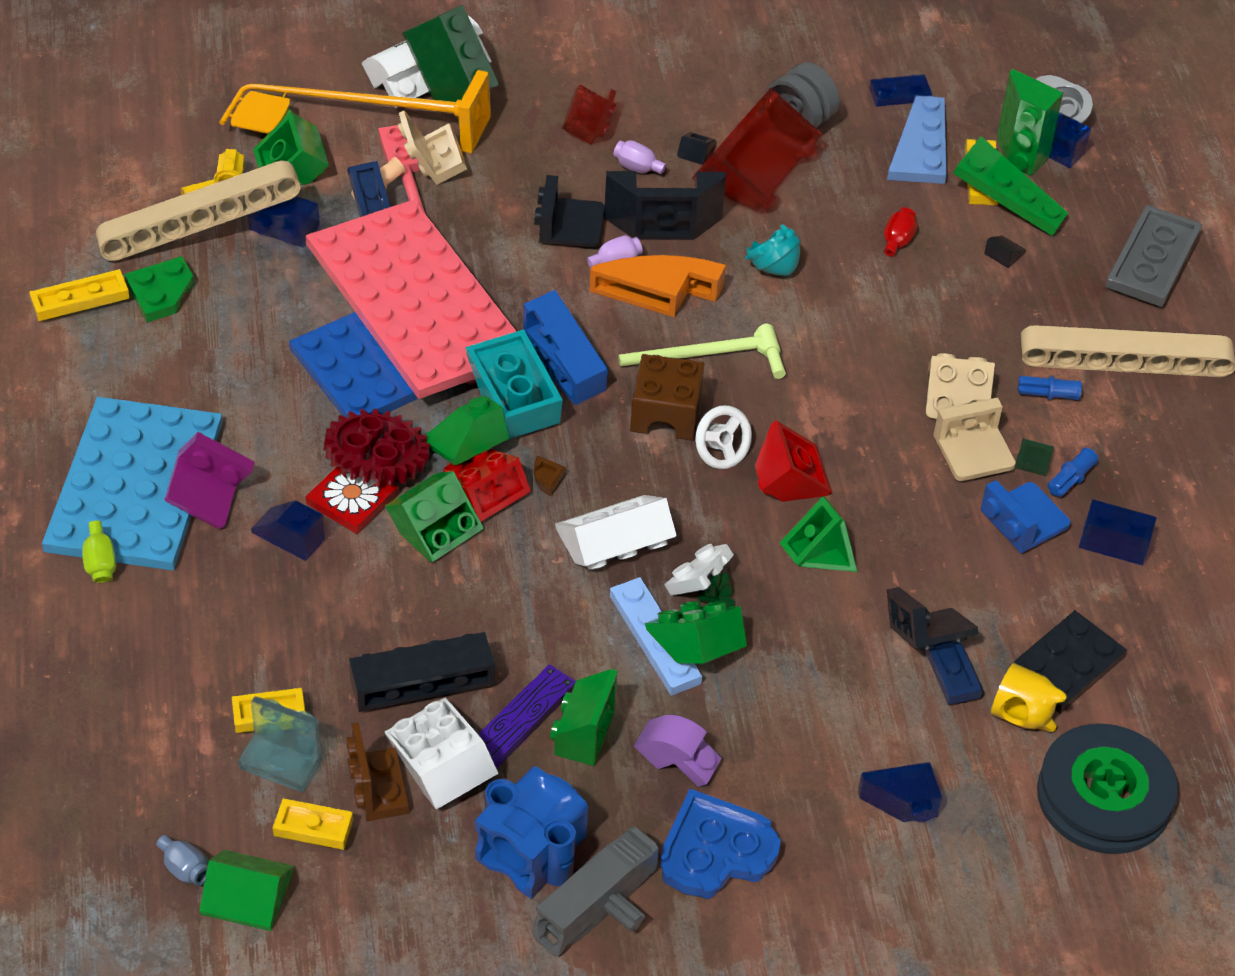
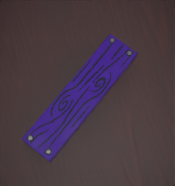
(525, 713)

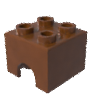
(668, 393)

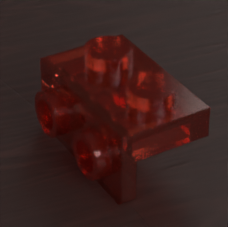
(589, 114)

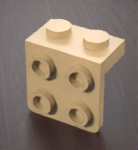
(436, 153)
(957, 382)
(972, 439)

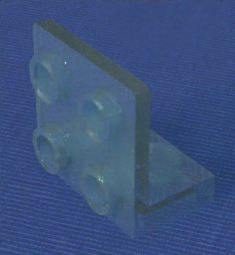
(283, 745)

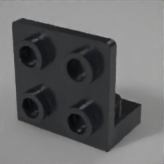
(926, 628)

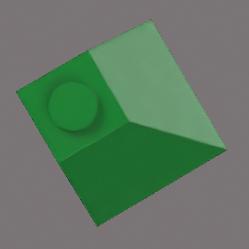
(469, 430)

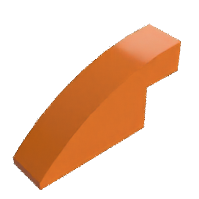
(658, 281)

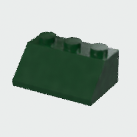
(448, 54)

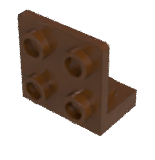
(376, 779)

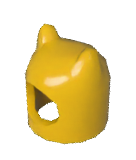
(1027, 699)

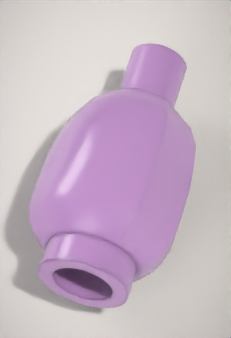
(637, 157)
(616, 249)

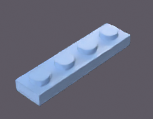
(637, 608)

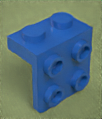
(1023, 515)

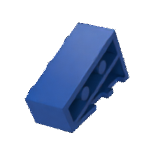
(564, 348)

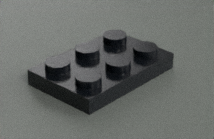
(1073, 656)

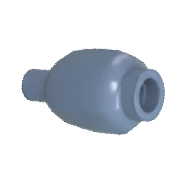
(184, 860)

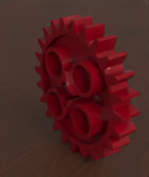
(394, 457)

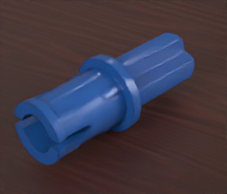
(1050, 387)
(1073, 472)

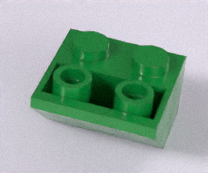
(435, 515)
(699, 632)

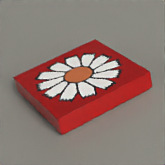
(349, 500)

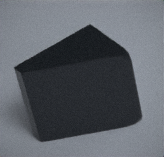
(695, 147)
(1003, 250)

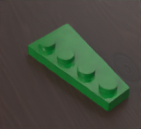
(1005, 183)

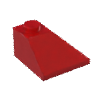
(790, 466)

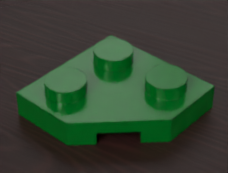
(160, 287)

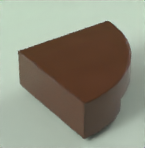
(548, 474)

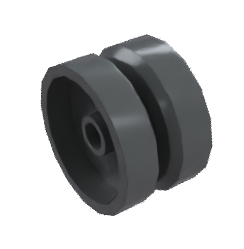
(808, 92)

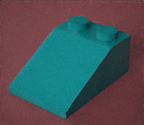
(516, 379)

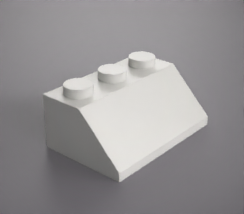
(617, 530)

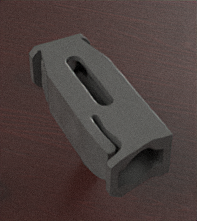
(598, 891)

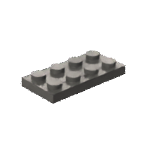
(1154, 255)

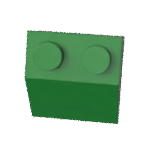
(297, 143)
(585, 718)

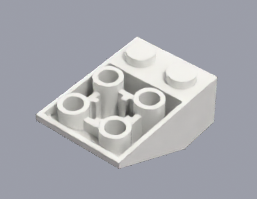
(442, 752)

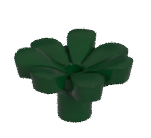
(718, 590)

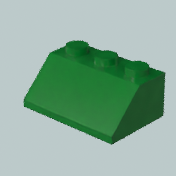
(1028, 121)

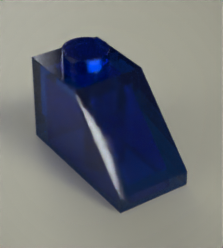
(292, 528)
(903, 792)

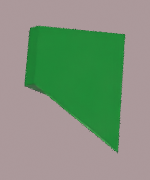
(820, 540)

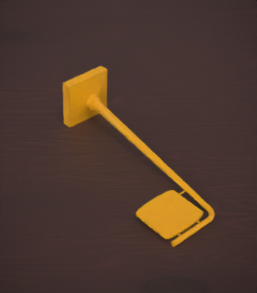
(265, 111)

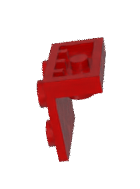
(491, 481)

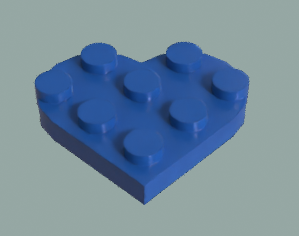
(715, 843)

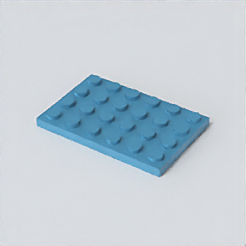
(123, 481)

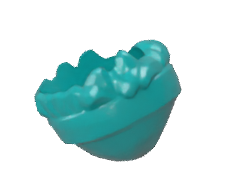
(778, 254)

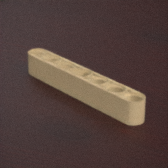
(207, 200)
(1127, 351)

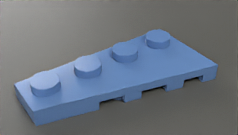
(922, 144)

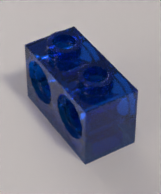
(1069, 140)

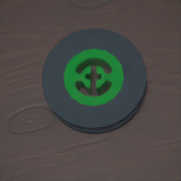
(1098, 815)

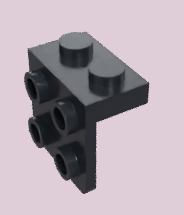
(567, 220)

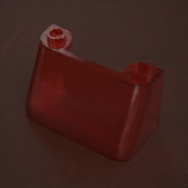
(762, 151)

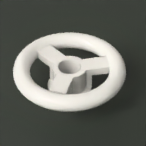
(709, 435)

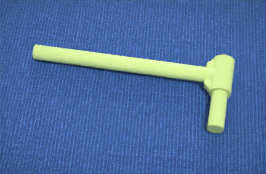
(763, 340)

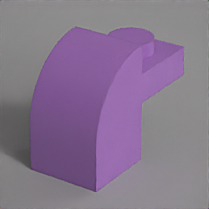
(678, 742)

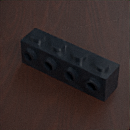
(422, 671)

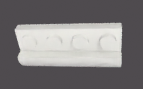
(398, 70)

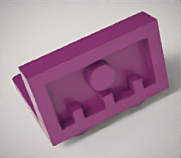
(206, 479)

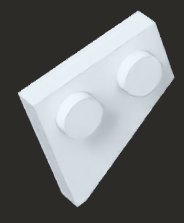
(694, 575)

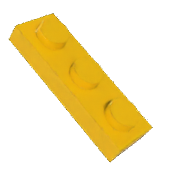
(79, 295)

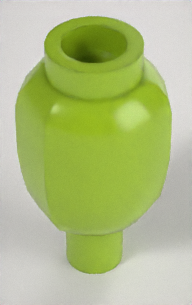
(98, 554)

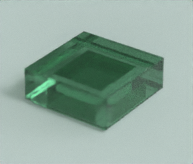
(1034, 457)

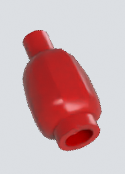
(899, 230)

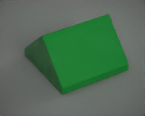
(244, 889)

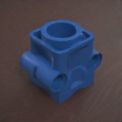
(531, 830)

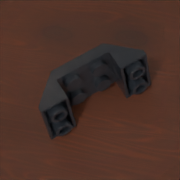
(664, 211)

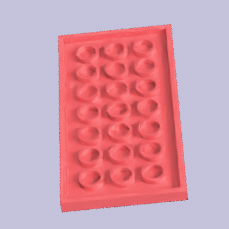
(410, 293)

